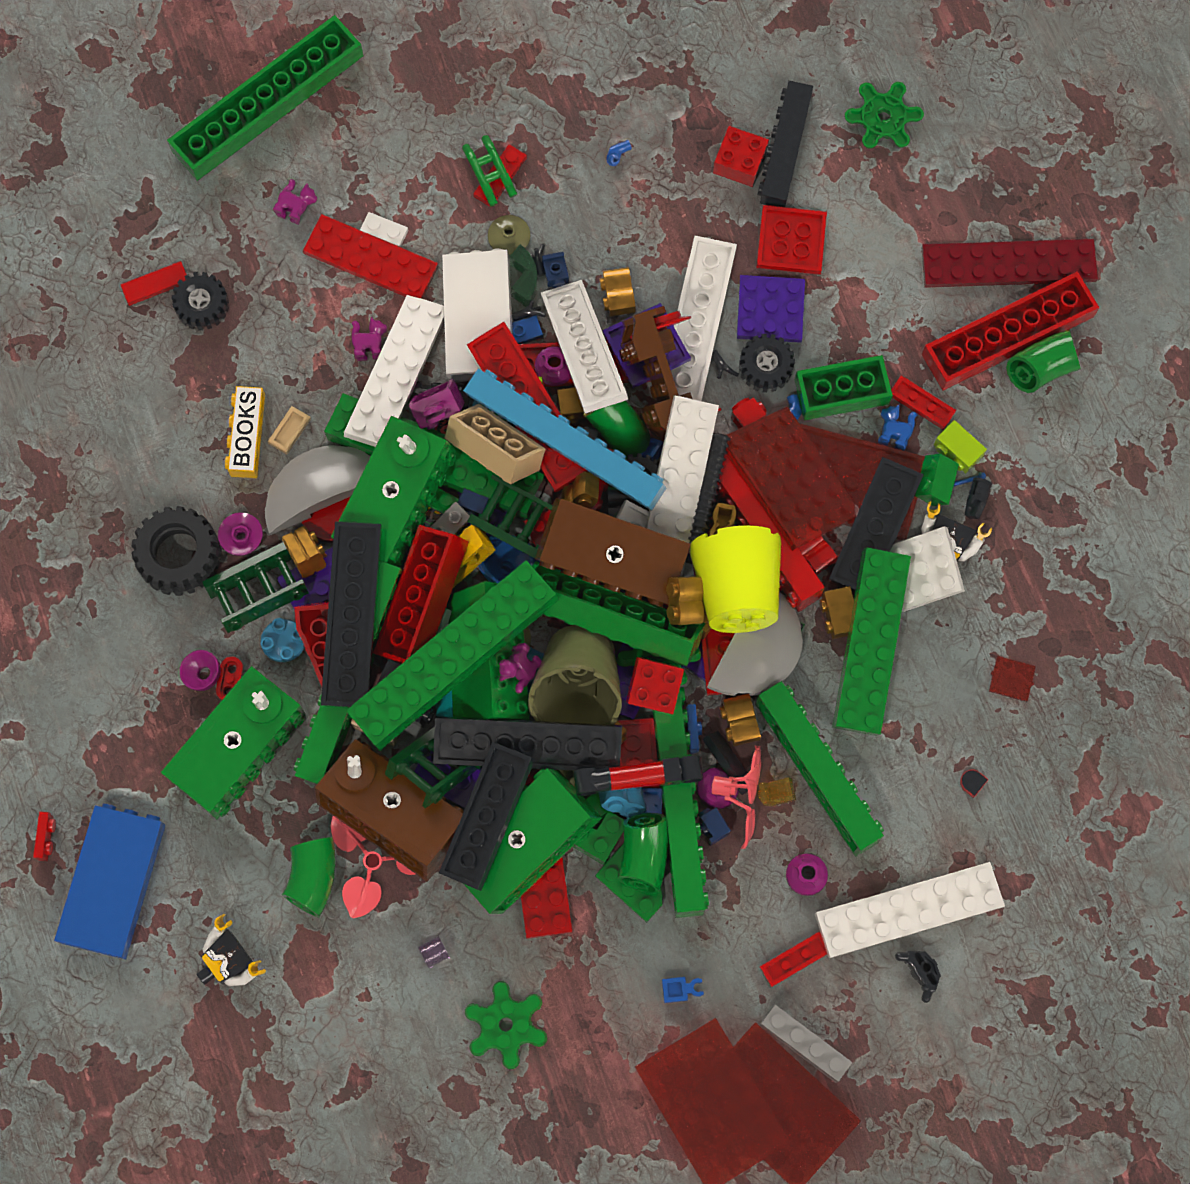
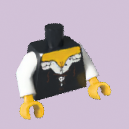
(962, 537)
(226, 958)

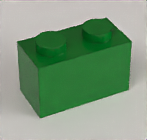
(937, 479)

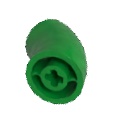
(1043, 362)
(621, 428)
(644, 852)
(311, 875)

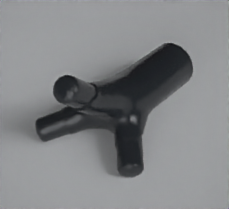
(538, 260)
(528, 311)
(721, 365)

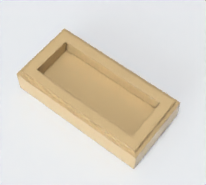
(289, 430)

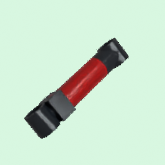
(666, 772)

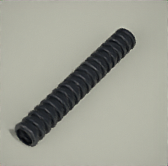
(709, 487)

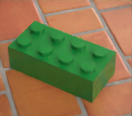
(843, 387)

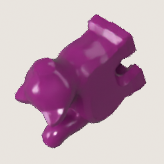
(292, 203)
(368, 341)
(519, 666)

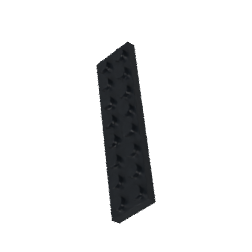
(351, 613)
(549, 743)

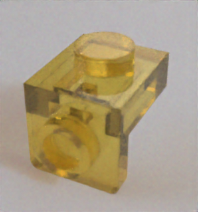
(776, 792)

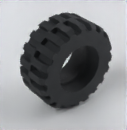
(163, 526)

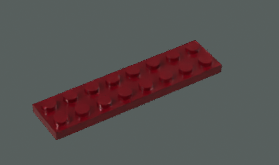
(1007, 262)

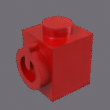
(747, 412)

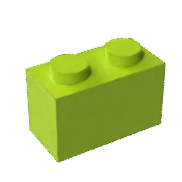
(959, 446)

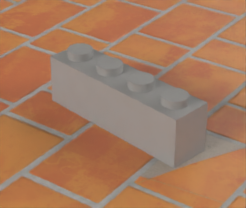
(805, 1044)

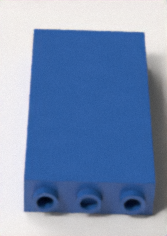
(110, 881)

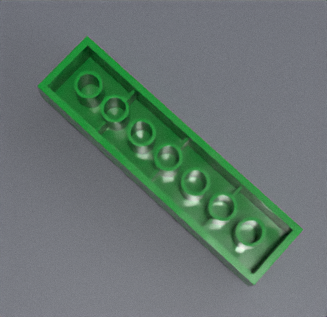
(620, 617)
(871, 642)
(819, 769)

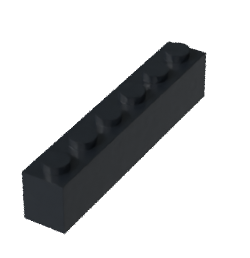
(786, 144)

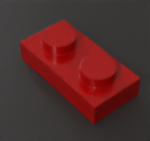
(43, 846)

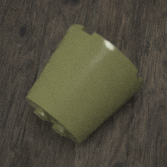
(577, 680)

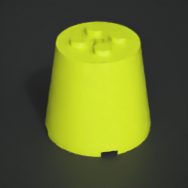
(739, 577)

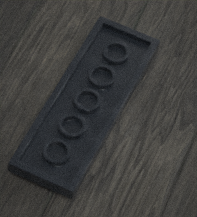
(877, 518)
(486, 816)

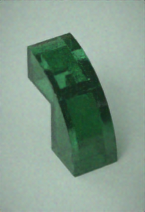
(526, 285)

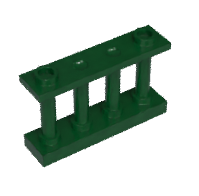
(502, 530)
(246, 571)
(415, 754)

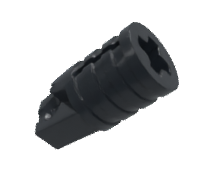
(977, 498)

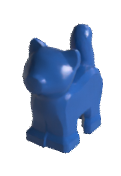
(896, 430)

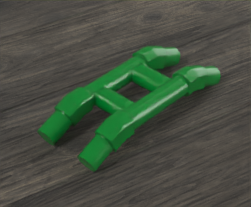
(483, 179)

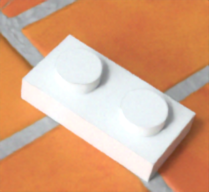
(384, 229)

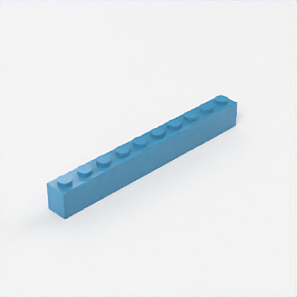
(565, 439)

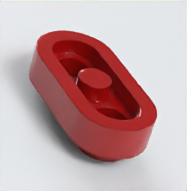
(228, 679)

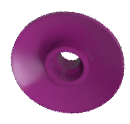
(235, 525)

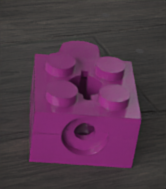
(436, 404)

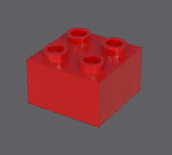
(740, 156)
(655, 685)

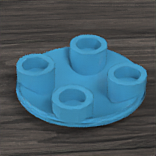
(281, 640)

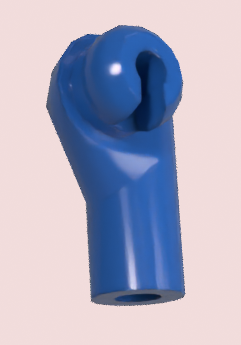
(615, 152)
(794, 405)

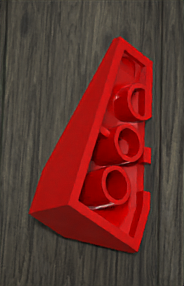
(312, 627)

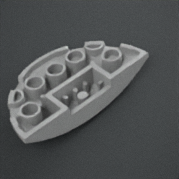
(312, 483)
(760, 657)

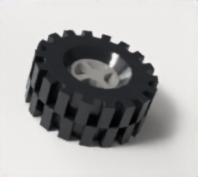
(193, 293)
(769, 353)

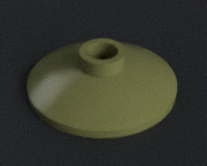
(499, 239)

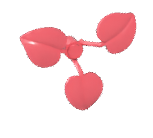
(728, 787)
(360, 894)

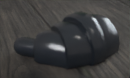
(922, 969)

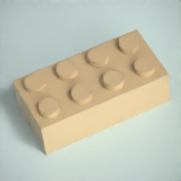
(494, 443)

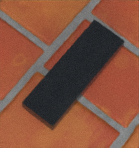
(726, 757)

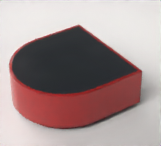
(972, 782)

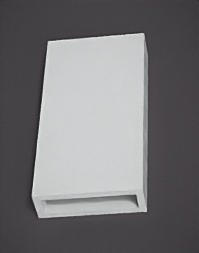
(474, 302)

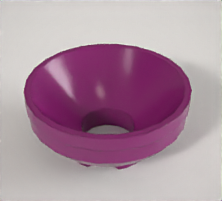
(552, 375)
(193, 664)
(704, 790)
(804, 886)

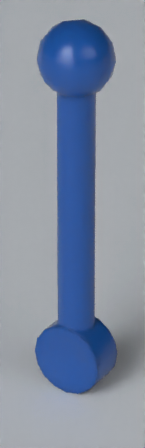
(980, 475)

